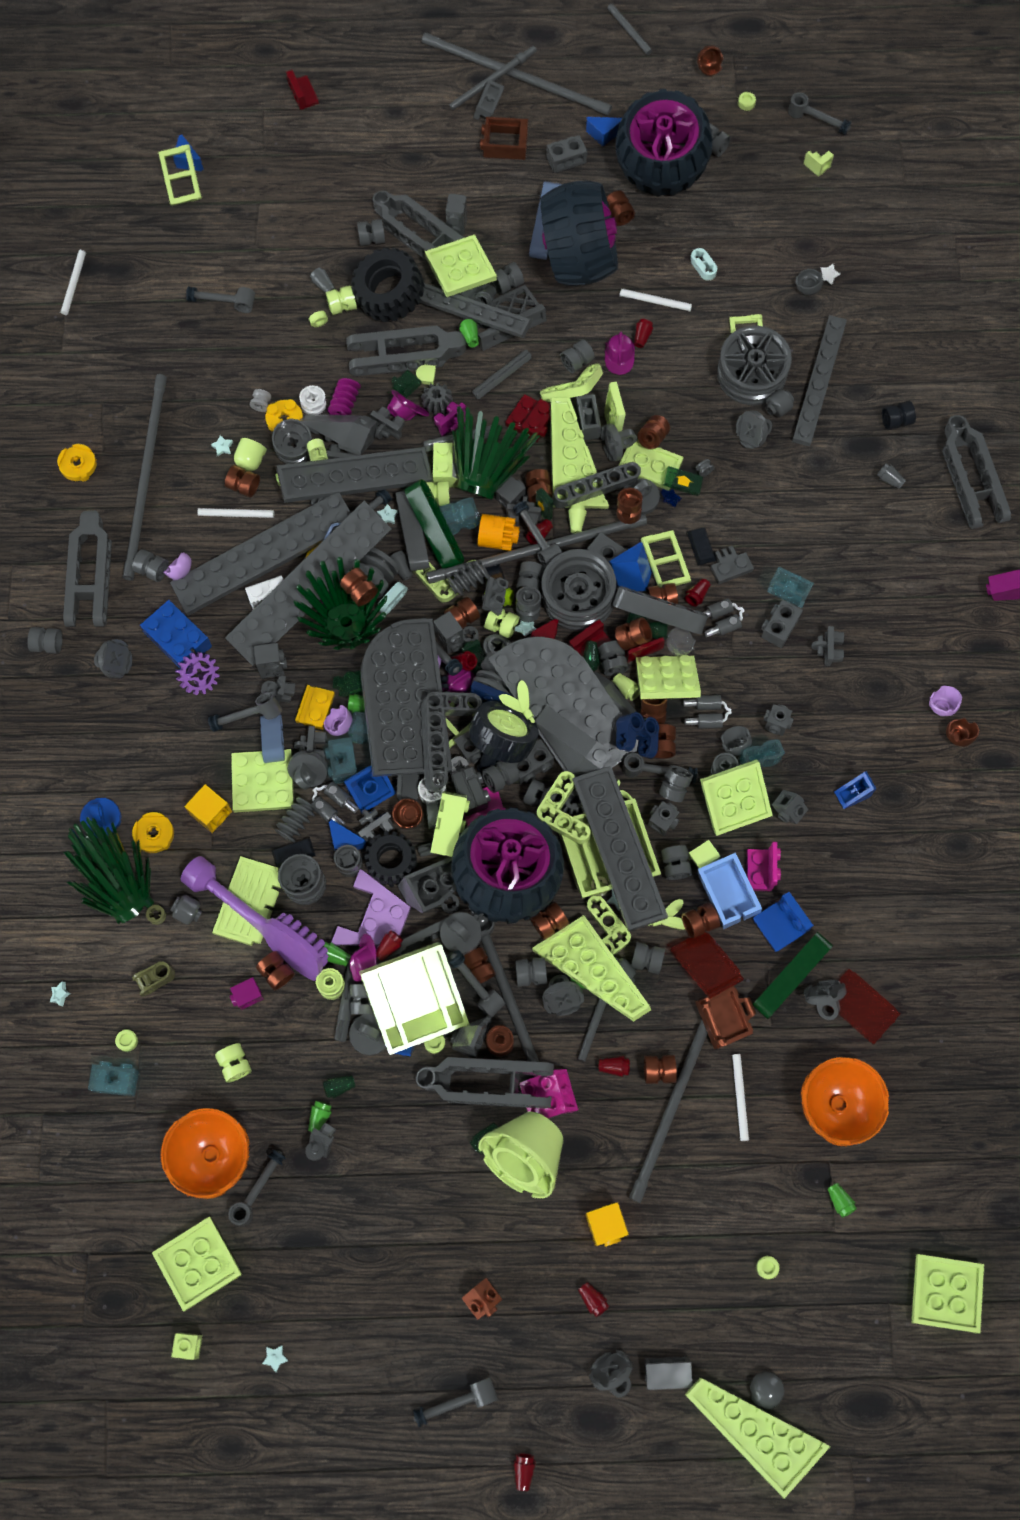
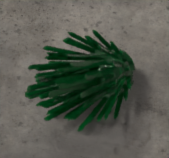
(110, 872)

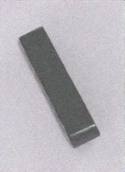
(602, 479)
(412, 534)
(660, 610)

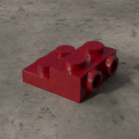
(532, 415)

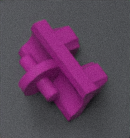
(450, 421)

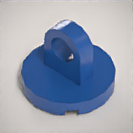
(103, 811)

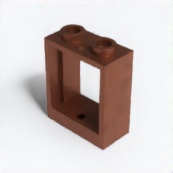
(504, 125)

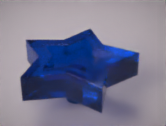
(670, 497)

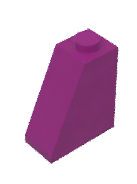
(1004, 586)

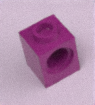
(246, 994)

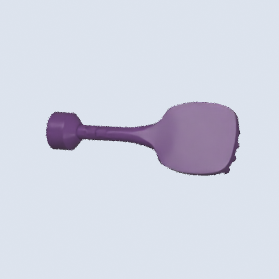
(278, 932)

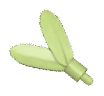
(521, 705)
(673, 922)

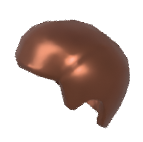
(710, 60)
(962, 732)
(407, 813)

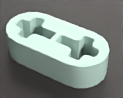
(706, 262)
(394, 595)

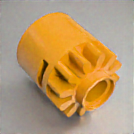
(497, 532)

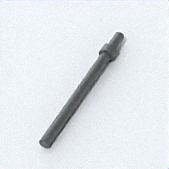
(519, 59)

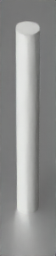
(73, 282)
(655, 299)
(236, 513)
(740, 1097)

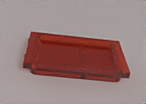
(707, 964)
(865, 1008)

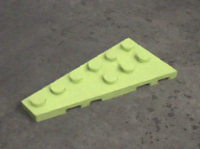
(569, 452)
(588, 961)
(769, 1444)

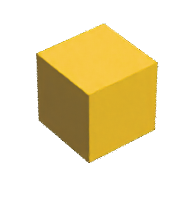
(208, 808)
(606, 1225)

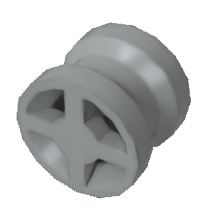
(260, 400)
(462, 763)

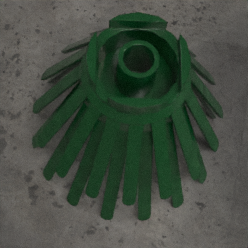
(487, 465)
(340, 610)

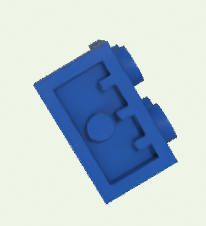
(783, 922)

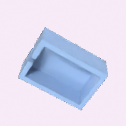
(729, 890)

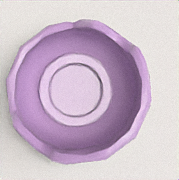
(179, 567)
(945, 701)
(338, 721)

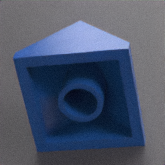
(632, 568)
(368, 790)

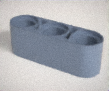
(272, 739)

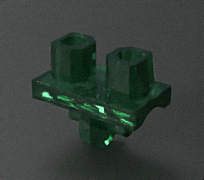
(348, 684)

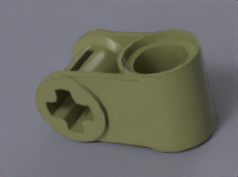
(150, 980)

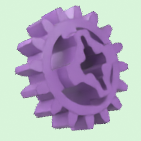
(195, 665)

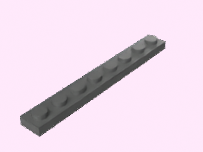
(477, 311)
(819, 381)

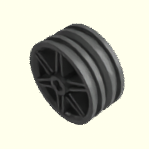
(753, 364)
(569, 565)

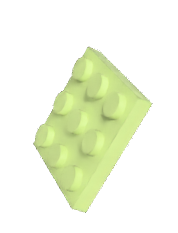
(460, 265)
(667, 677)
(260, 784)
(736, 797)
(197, 1263)
(947, 1293)

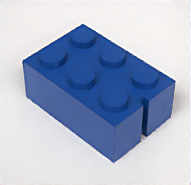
(174, 633)

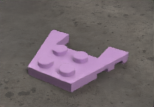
(383, 914)

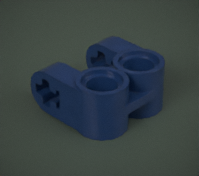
(635, 727)

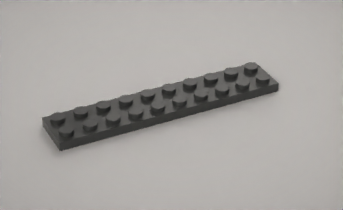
(259, 554)
(277, 612)

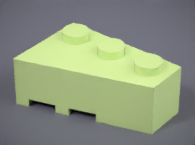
(449, 822)

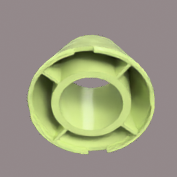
(525, 1153)

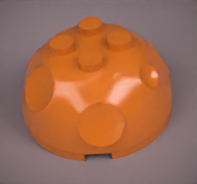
(845, 1101)
(205, 1153)

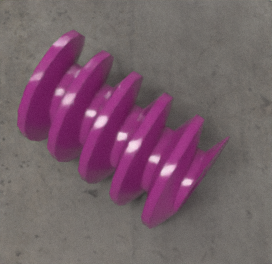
(344, 397)

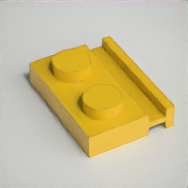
(315, 707)

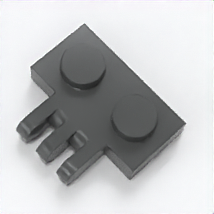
(730, 565)

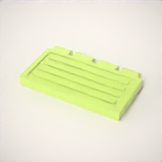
(254, 886)

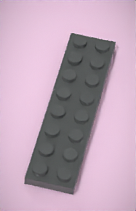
(353, 474)
(619, 848)

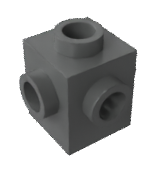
(778, 719)
(790, 807)
(663, 818)

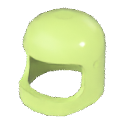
(249, 454)

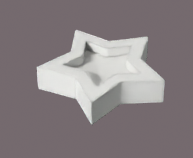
(829, 274)

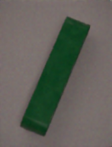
(434, 524)
(792, 975)

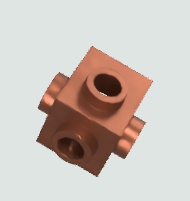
(482, 1299)

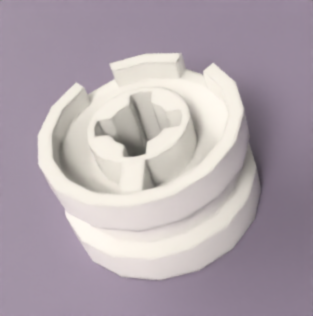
(310, 406)
(427, 797)

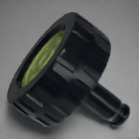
(501, 734)

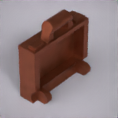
(725, 1017)

